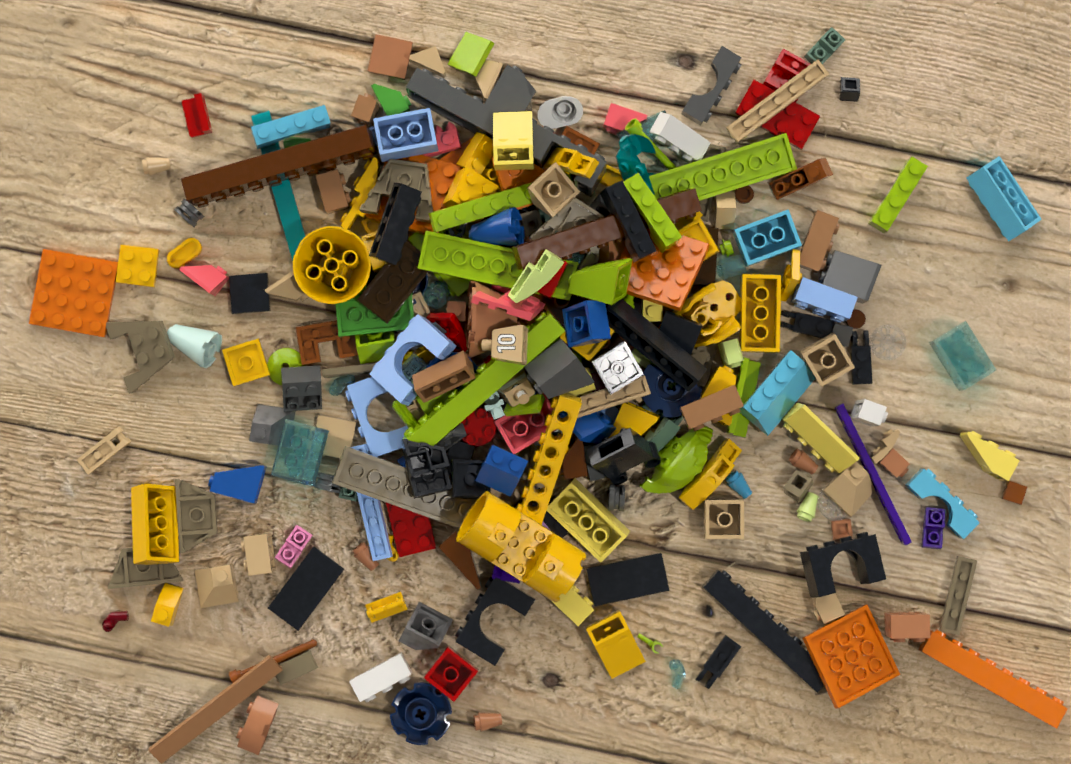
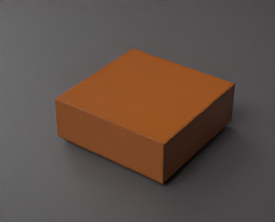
(1014, 492)

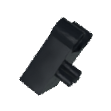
(622, 453)

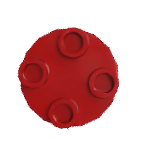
(479, 427)

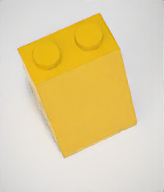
(720, 379)

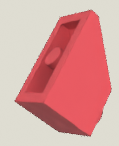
(619, 117)

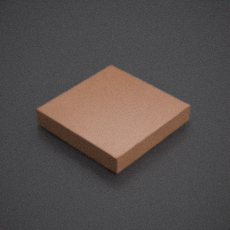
(390, 57)

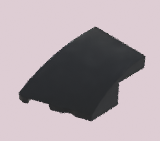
(426, 468)

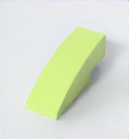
(535, 276)

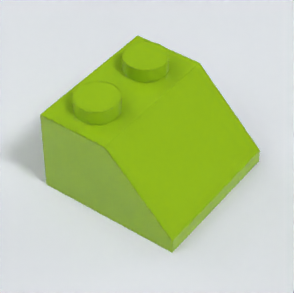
(373, 346)

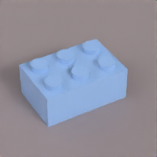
(405, 134)
(823, 300)

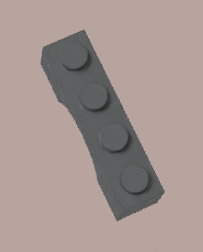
(699, 106)

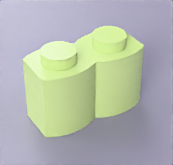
(731, 353)

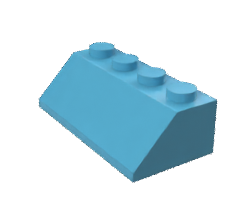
(1003, 198)
(778, 393)

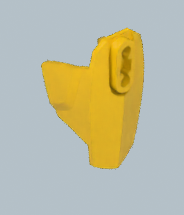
(716, 323)

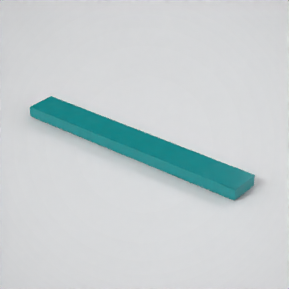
(284, 197)

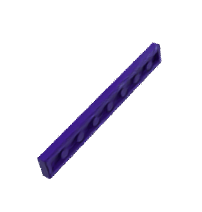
(875, 478)

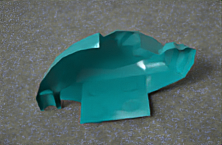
(627, 157)

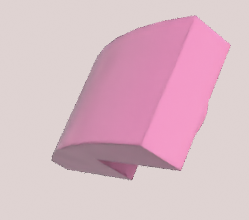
(293, 546)

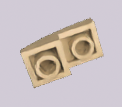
(888, 441)

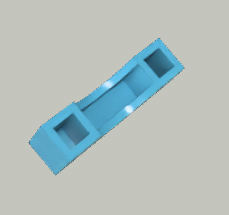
(279, 129)
(960, 520)

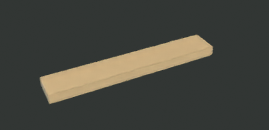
(777, 101)

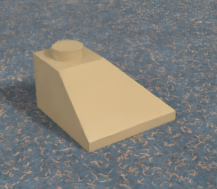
(488, 77)
(287, 289)
(850, 489)
(216, 585)

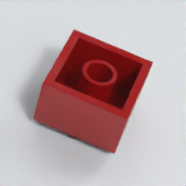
(451, 673)

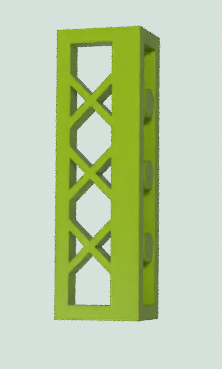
(746, 387)

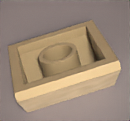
(552, 190)

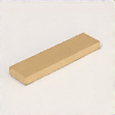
(602, 399)

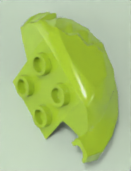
(680, 462)

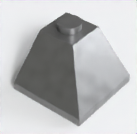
(269, 424)
(425, 628)

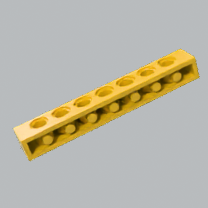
(571, 405)

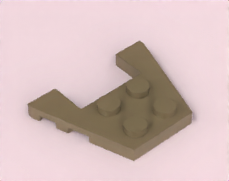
(405, 172)
(569, 216)
(149, 345)

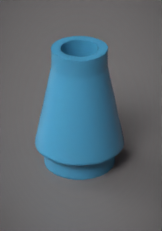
(738, 483)

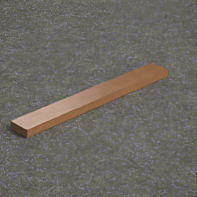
(215, 709)

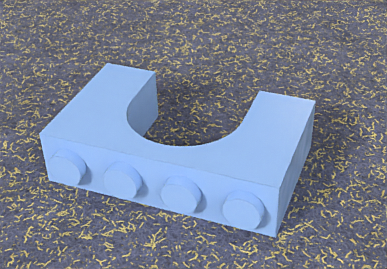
(389, 370)
(378, 442)

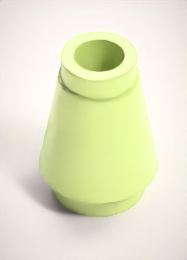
(808, 507)

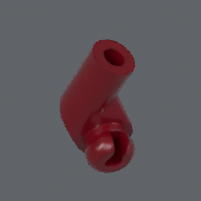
(113, 618)

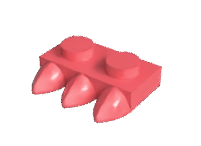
(447, 140)

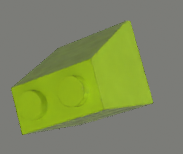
(602, 281)

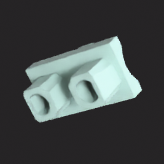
(494, 405)

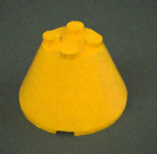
(331, 265)

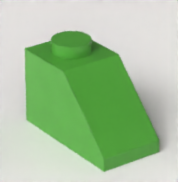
(391, 100)

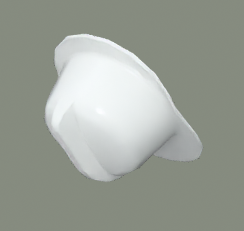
(560, 112)

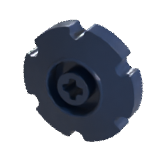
(667, 400)
(415, 727)

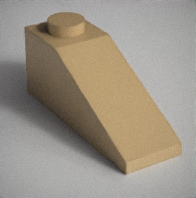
(827, 608)

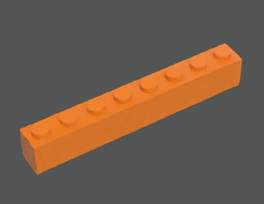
(993, 679)

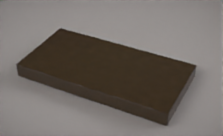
(393, 284)

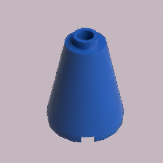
(500, 229)

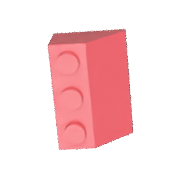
(525, 429)

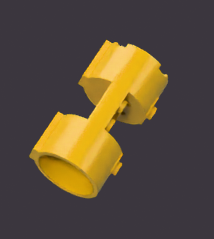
(521, 546)

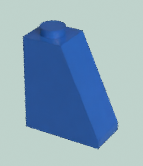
(239, 483)

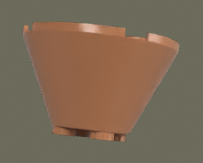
(483, 320)

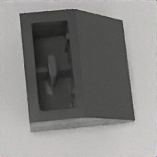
(301, 388)

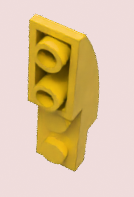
(572, 162)
(362, 186)
(711, 475)

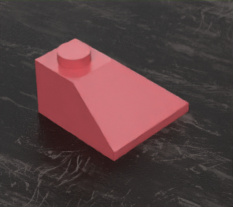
(207, 277)

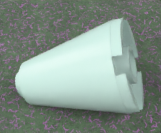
(196, 343)

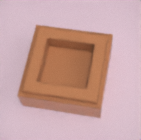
(841, 529)

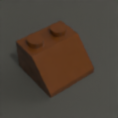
(574, 462)

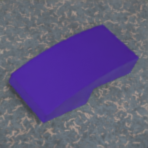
(933, 528)

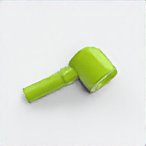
(649, 642)

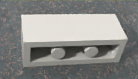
(679, 137)
(868, 413)
(381, 678)

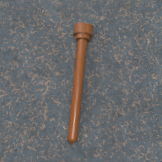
(235, 675)

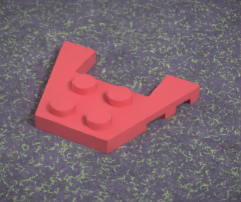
(525, 309)

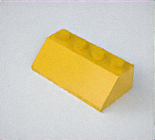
(154, 524)

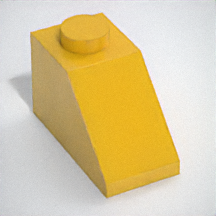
(167, 605)

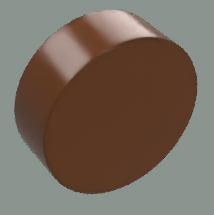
(744, 194)
(857, 319)

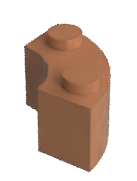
(257, 725)

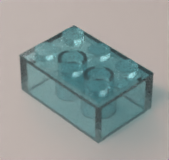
(962, 356)
(299, 452)

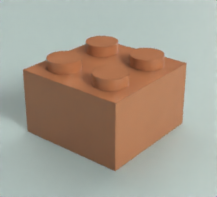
(907, 625)

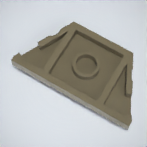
(194, 515)
(129, 574)

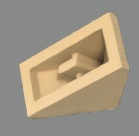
(429, 60)
(725, 210)

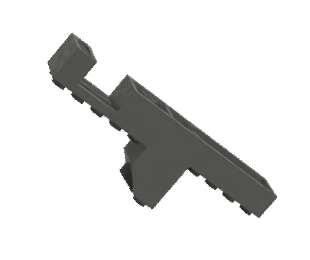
(510, 94)

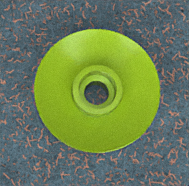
(278, 358)

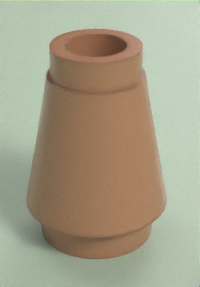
(802, 461)
(363, 554)
(486, 721)

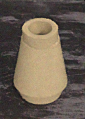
(155, 165)

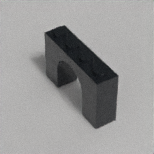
(818, 562)
(472, 636)

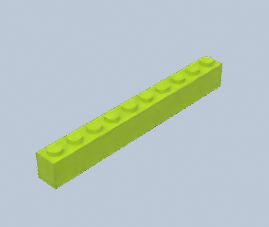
(487, 381)

